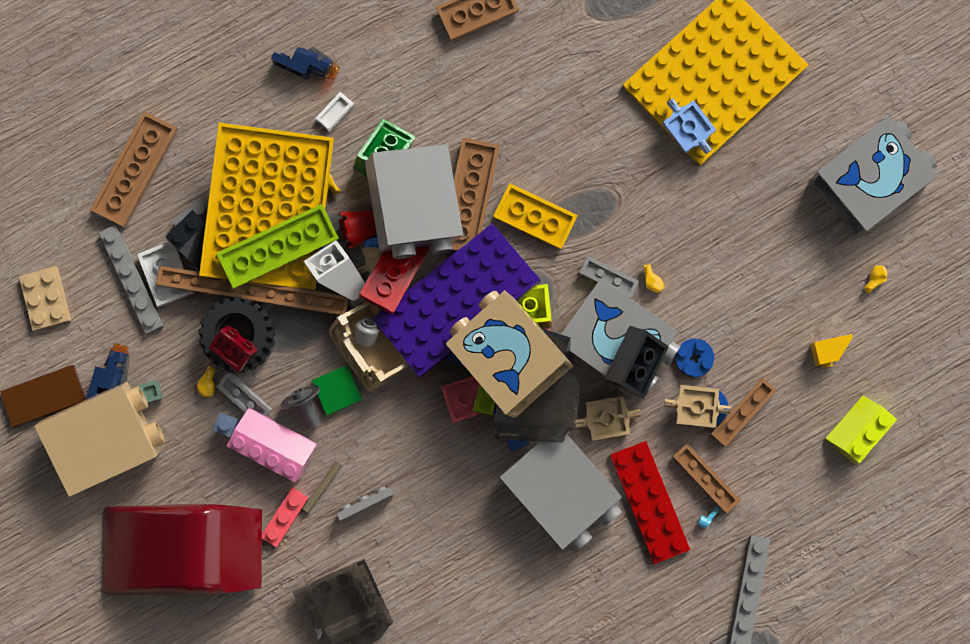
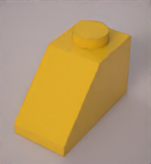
(829, 350)

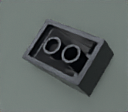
(189, 238)

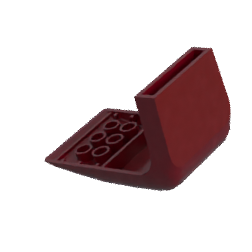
(181, 549)

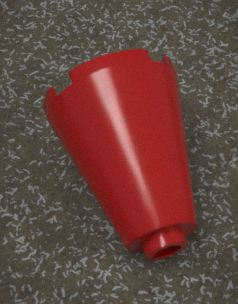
(357, 227)

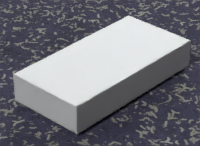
(334, 112)

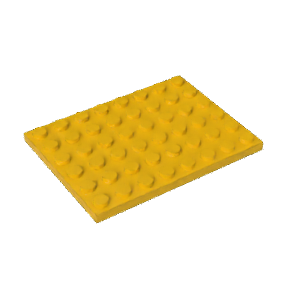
(725, 64)
(259, 183)

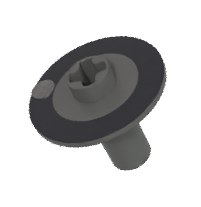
(301, 399)

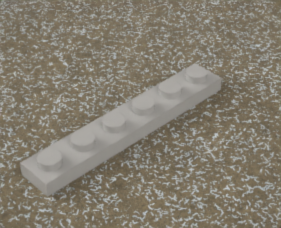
(131, 279)
(750, 590)

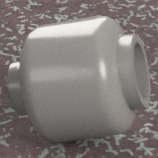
(365, 332)

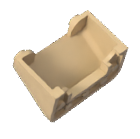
(370, 364)

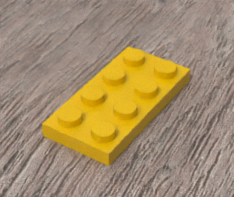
(535, 216)

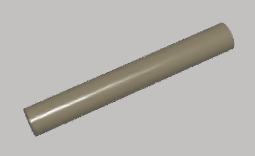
(322, 486)

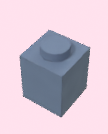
(225, 424)

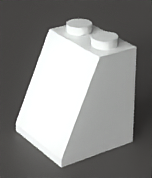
(336, 271)

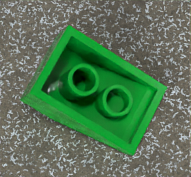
(384, 138)

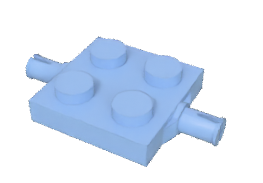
(689, 126)

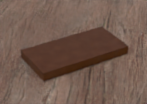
(43, 396)

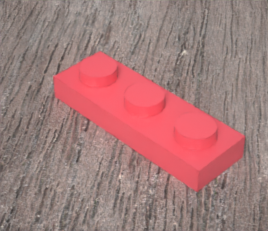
(284, 517)

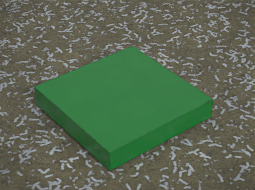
(337, 390)

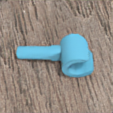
(704, 522)

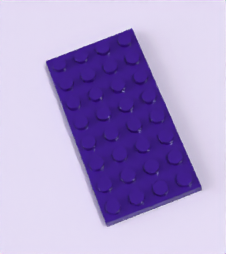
(452, 293)

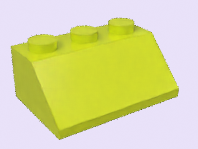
(537, 305)
(860, 429)

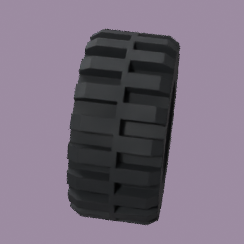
(233, 309)

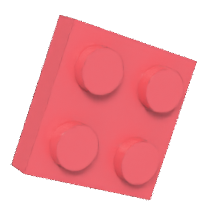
(461, 398)

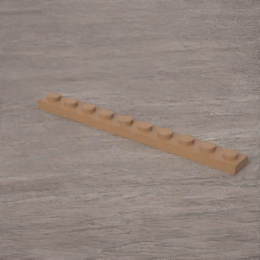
(256, 292)

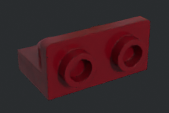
(232, 348)

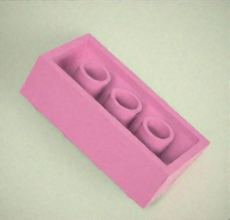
(272, 445)

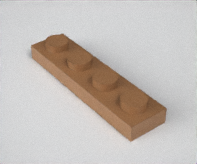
(743, 412)
(706, 478)

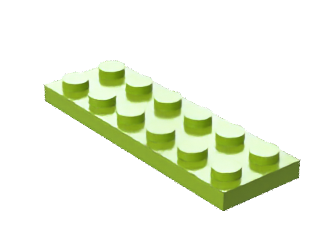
(277, 246)

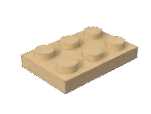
(45, 298)

